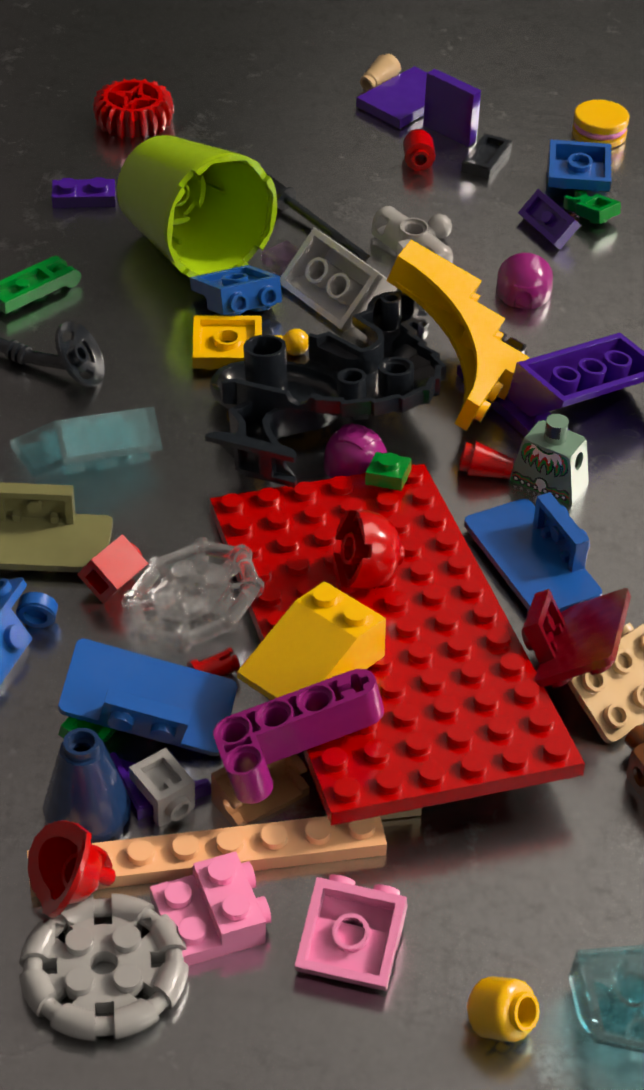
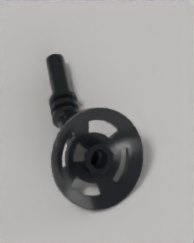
(70, 356)

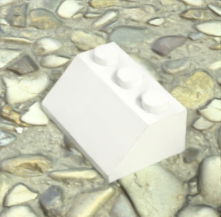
(332, 280)

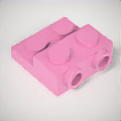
(214, 908)
(352, 932)

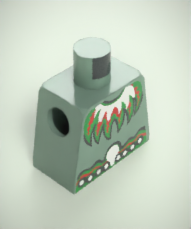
(553, 460)

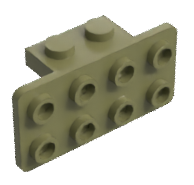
(44, 531)

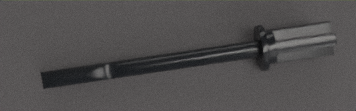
(286, 198)

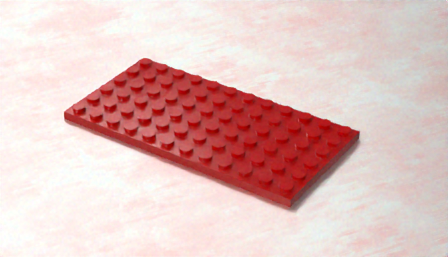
(453, 672)

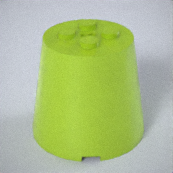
(197, 203)

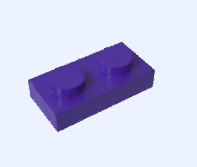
(83, 193)
(549, 219)

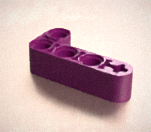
(293, 725)

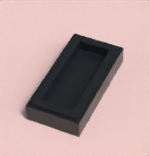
(486, 156)

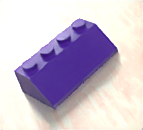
(576, 374)

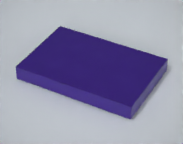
(398, 99)

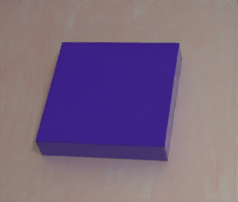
(451, 107)

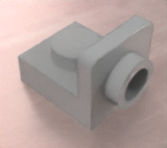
(164, 786)

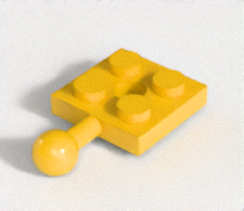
(212, 330)

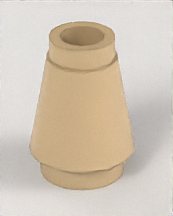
(380, 71)

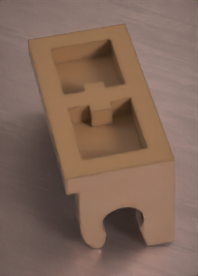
(287, 789)

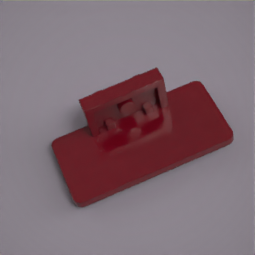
(576, 639)

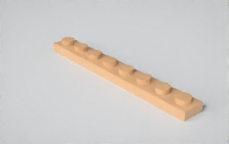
(263, 845)

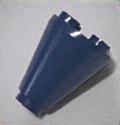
(87, 788)

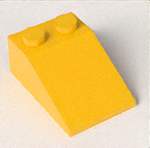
(315, 641)

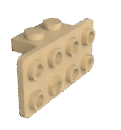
(616, 696)

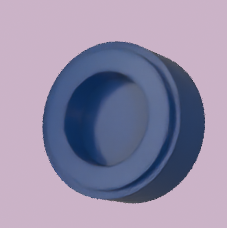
(37, 609)

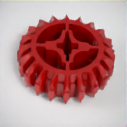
(133, 108)

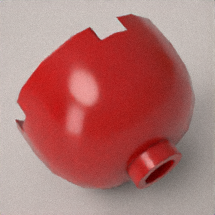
(368, 550)

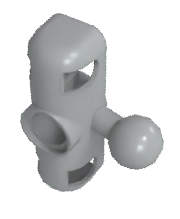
(401, 228)

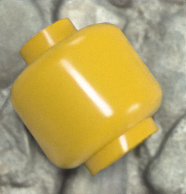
(502, 1009)

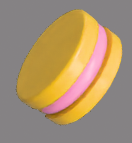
(600, 122)

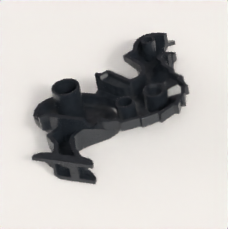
(286, 398)

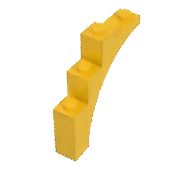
(472, 329)

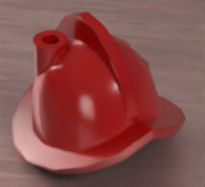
(66, 866)

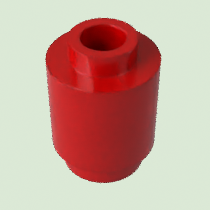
(419, 150)

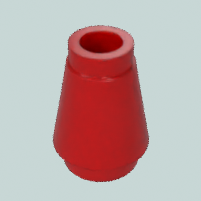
(484, 461)

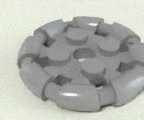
(93, 944)

